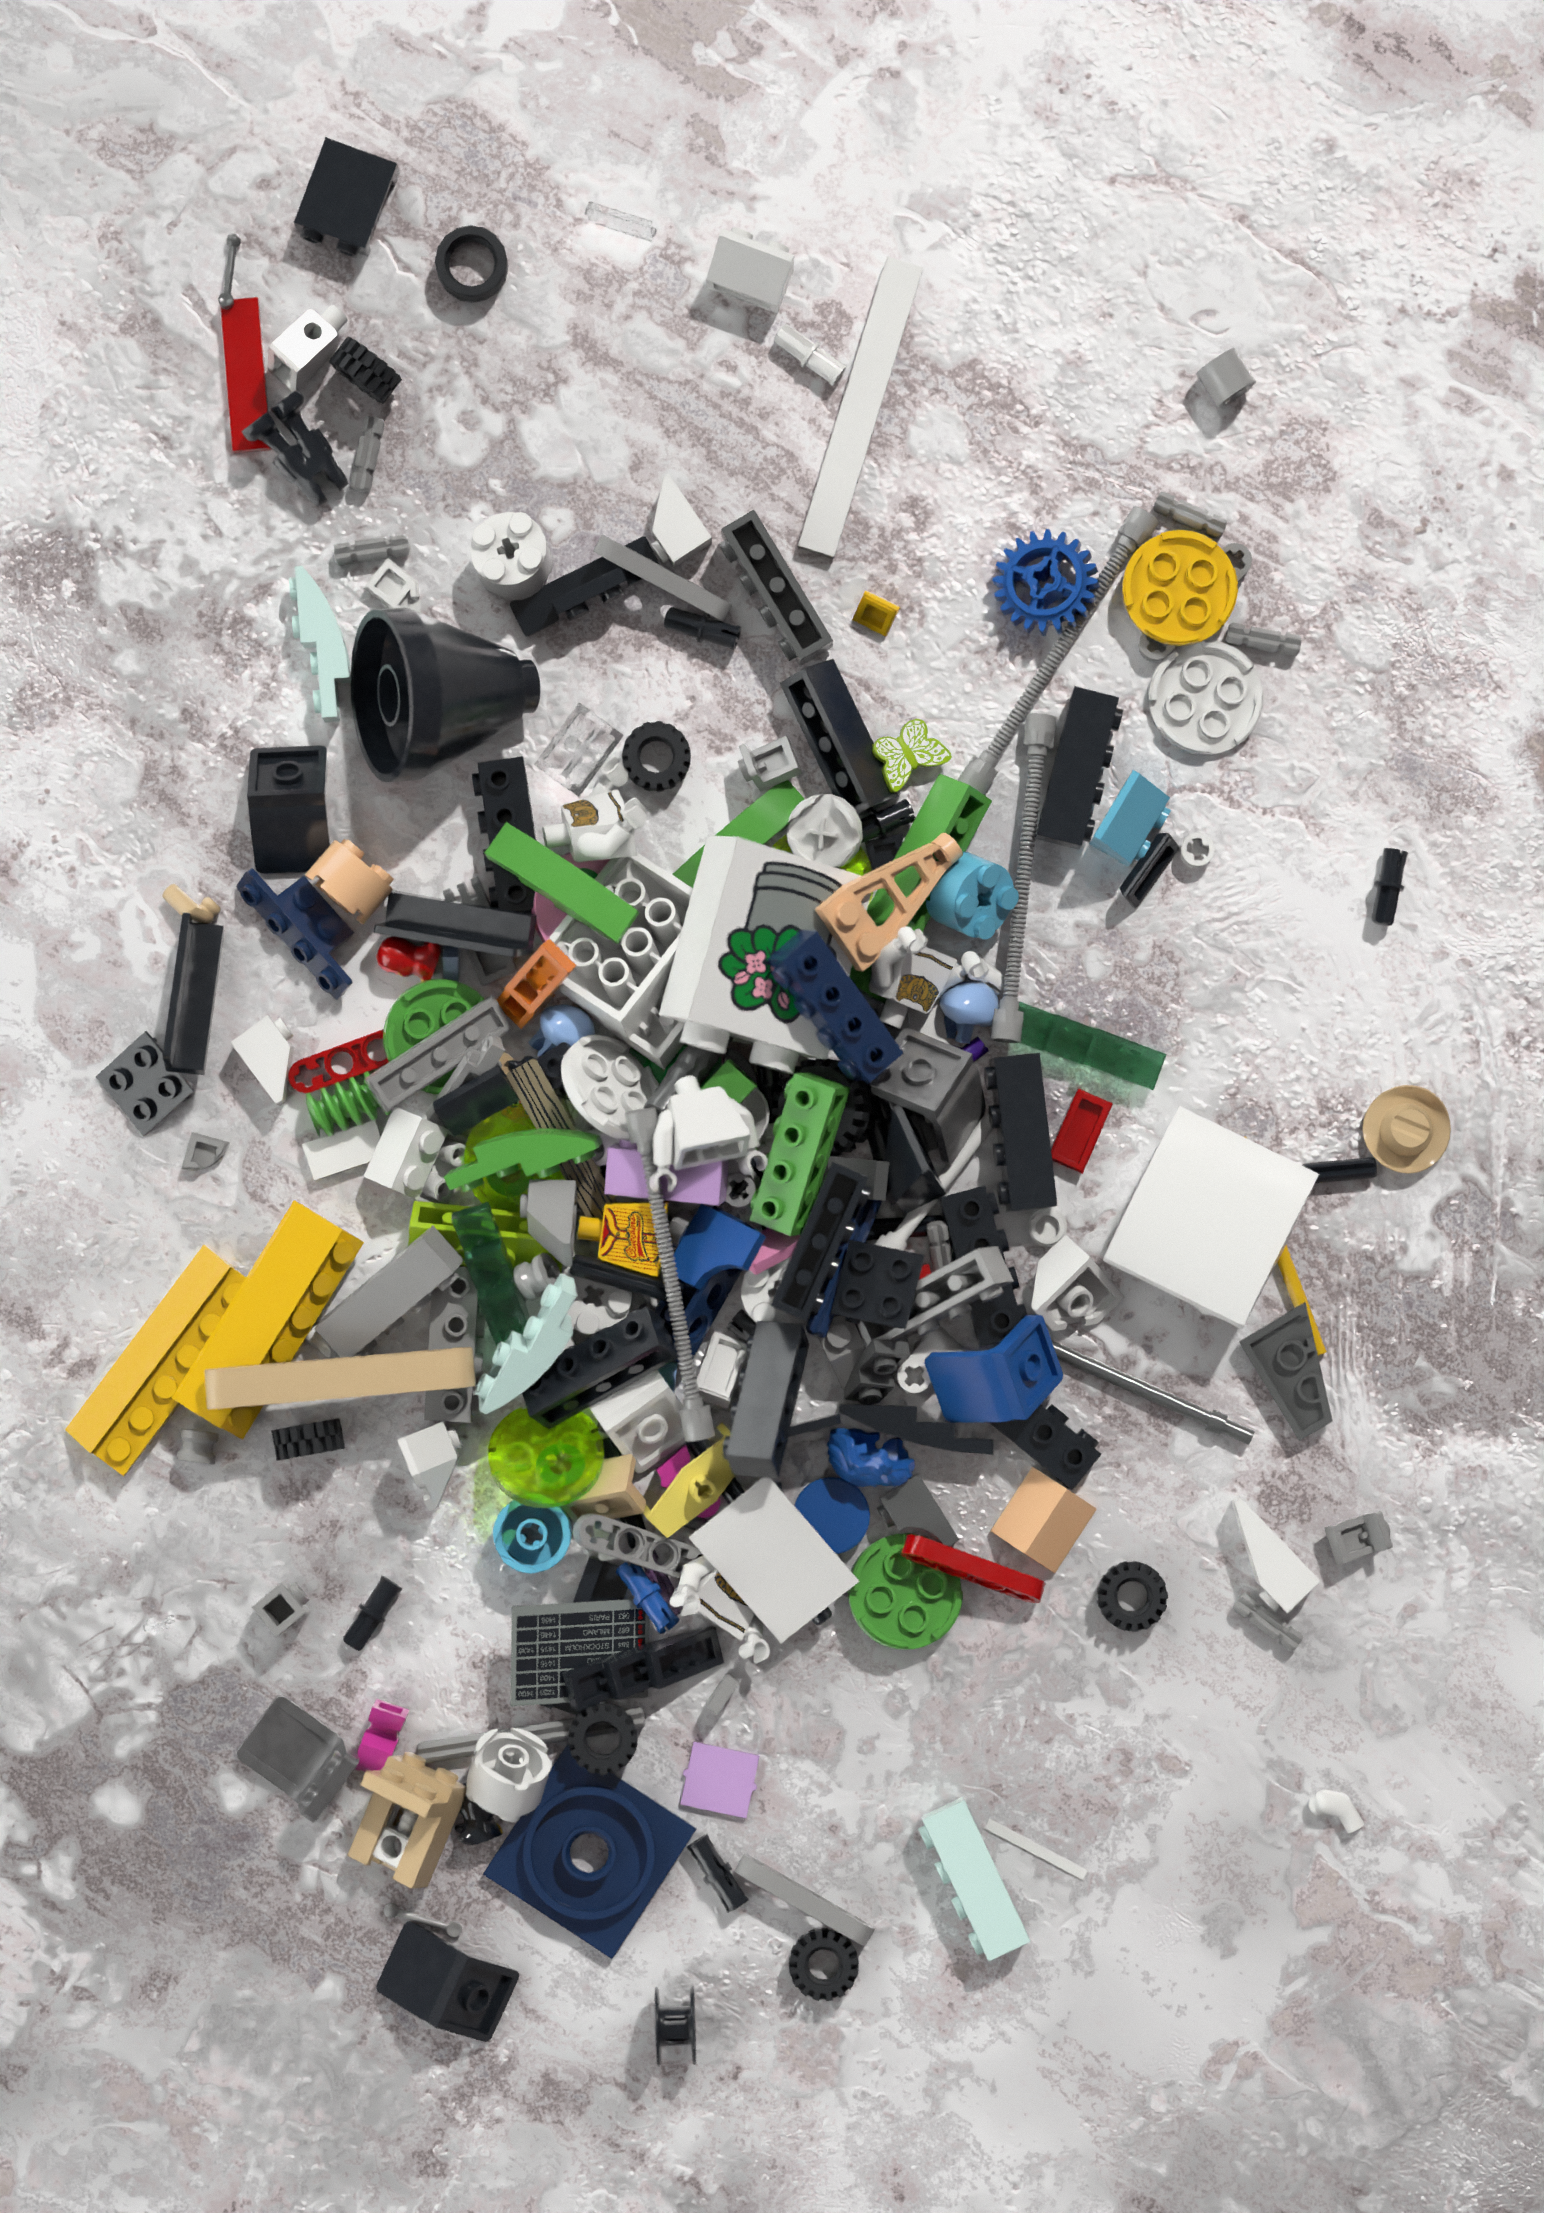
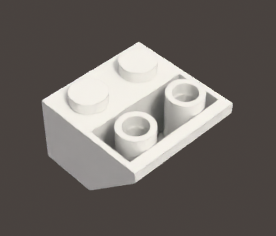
(750, 269)
(416, 1157)

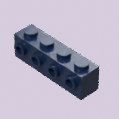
(834, 1006)

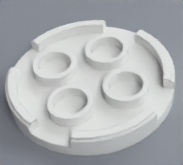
(1205, 698)
(606, 1082)

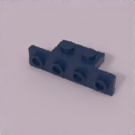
(304, 925)

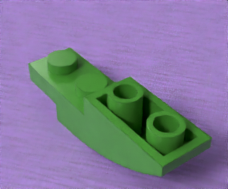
(535, 1149)

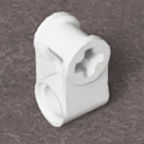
(935, 1341)

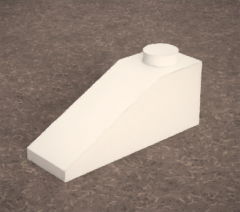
(1274, 1564)

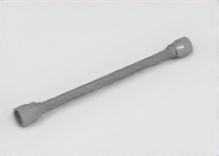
(1134, 532)
(1039, 737)
(695, 1416)

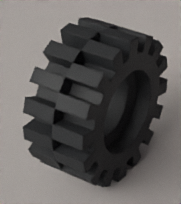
(365, 370)
(308, 1439)
(1156, 1596)
(823, 1988)

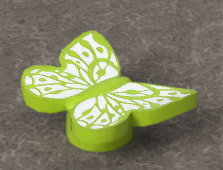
(908, 753)

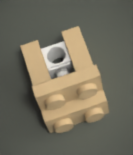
(412, 1806)

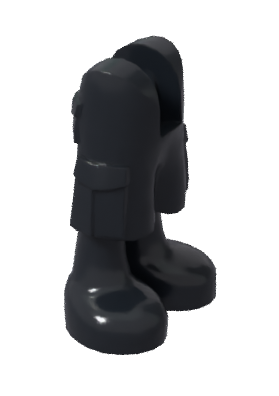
(305, 458)

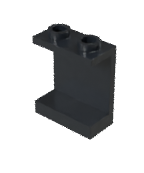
(345, 197)

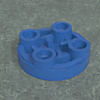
(835, 1512)

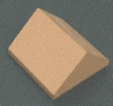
(1043, 1519)

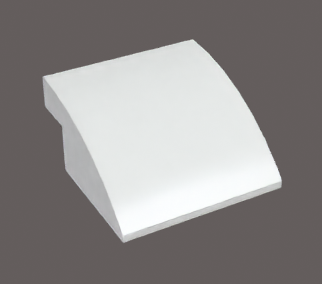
(627, 980)
(1210, 1217)

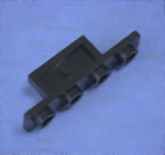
(577, 591)

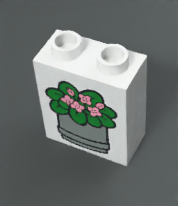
(738, 915)

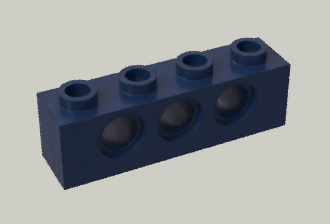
(703, 1304)

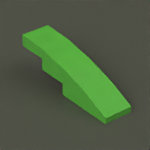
(561, 883)

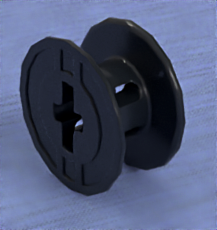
(675, 2025)

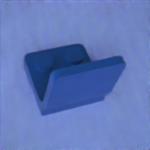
(1000, 1381)

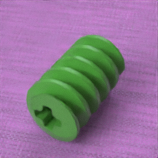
(343, 1106)

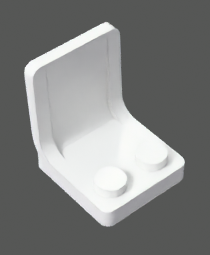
(643, 1420)

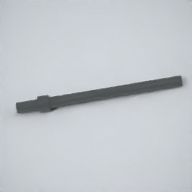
(1214, 1421)

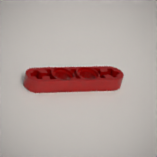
(361, 1063)
(973, 1569)

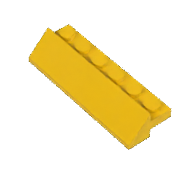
(272, 1308)
(138, 1390)

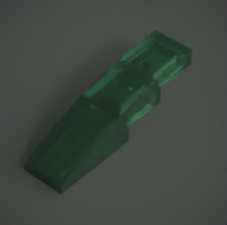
(1090, 1047)
(491, 1271)

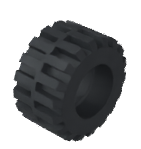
(856, 1110)

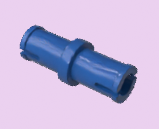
(647, 1596)

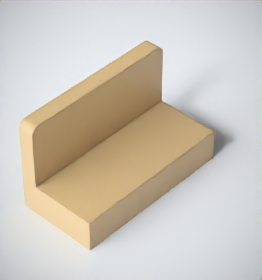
(612, 1494)

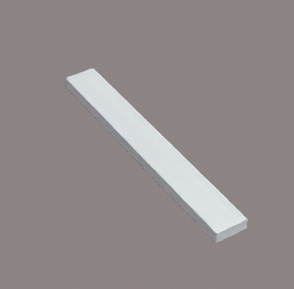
(860, 407)

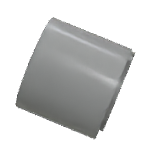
(1226, 377)

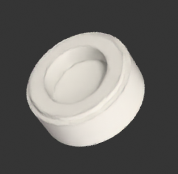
(1047, 1227)

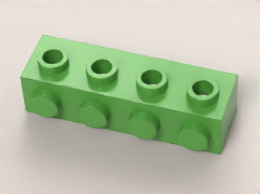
(799, 1152)

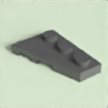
(1291, 1370)

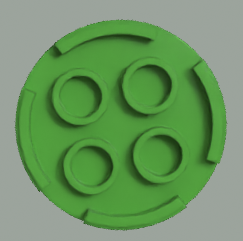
(421, 1013)
(900, 1599)

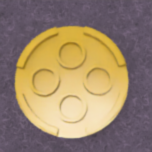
(1179, 588)

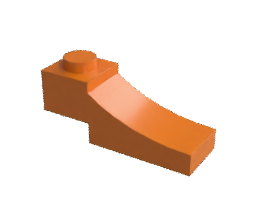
(535, 984)

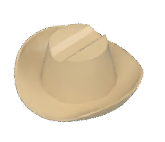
(1407, 1129)

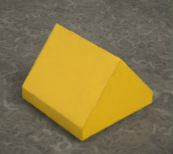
(876, 613)

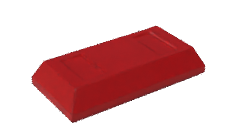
(1080, 1130)

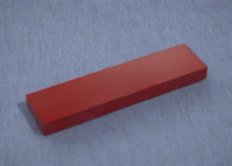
(244, 370)

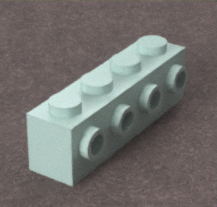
(975, 1879)

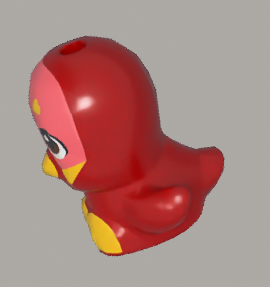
(404, 958)

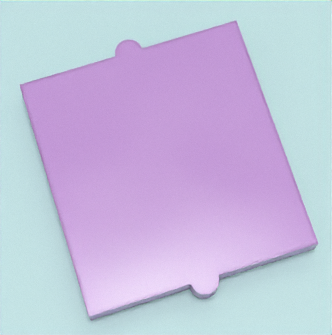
(719, 1779)

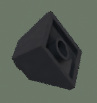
(911, 1172)

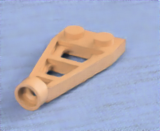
(851, 923)

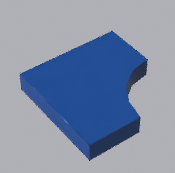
(714, 1245)

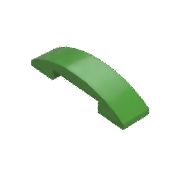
(756, 823)

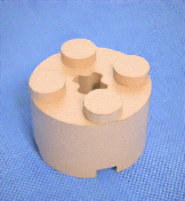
(350, 880)

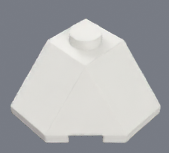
(1072, 1288)
(432, 1459)

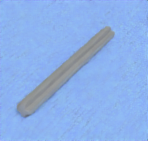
(548, 1732)

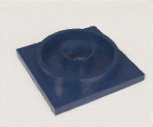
(599, 1903)

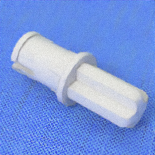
(809, 354)

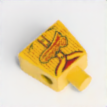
(625, 1236)

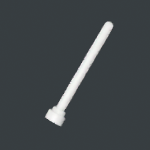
(899, 1237)

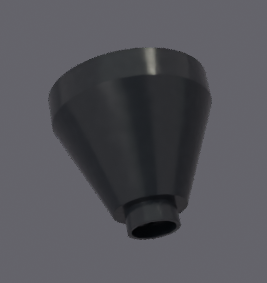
(431, 692)

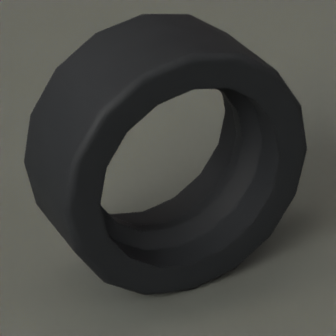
(454, 240)

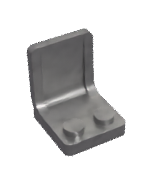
(939, 1085)
(299, 1755)

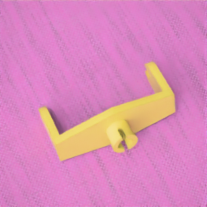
(692, 1489)

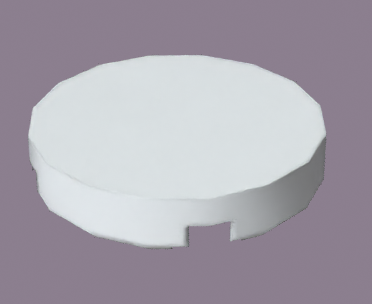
(825, 830)

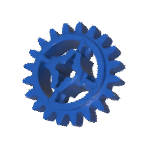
(1037, 612)

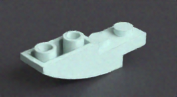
(320, 629)
(529, 1355)

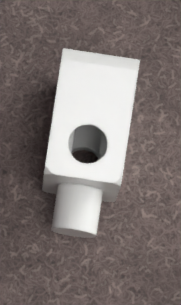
(305, 347)

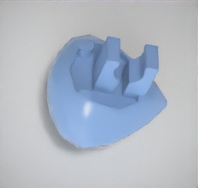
(966, 1006)
(561, 1025)

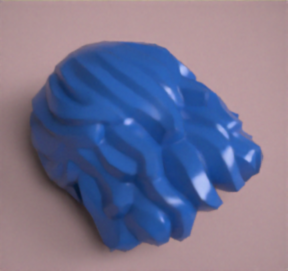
(862, 1464)

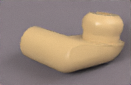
(182, 903)

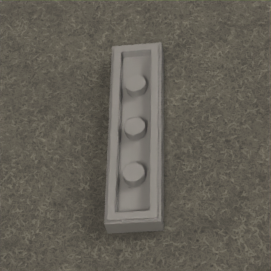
(437, 1054)

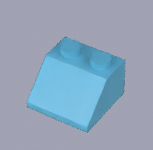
(1130, 820)

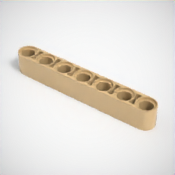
(339, 1377)

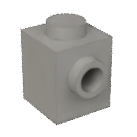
(282, 1607)

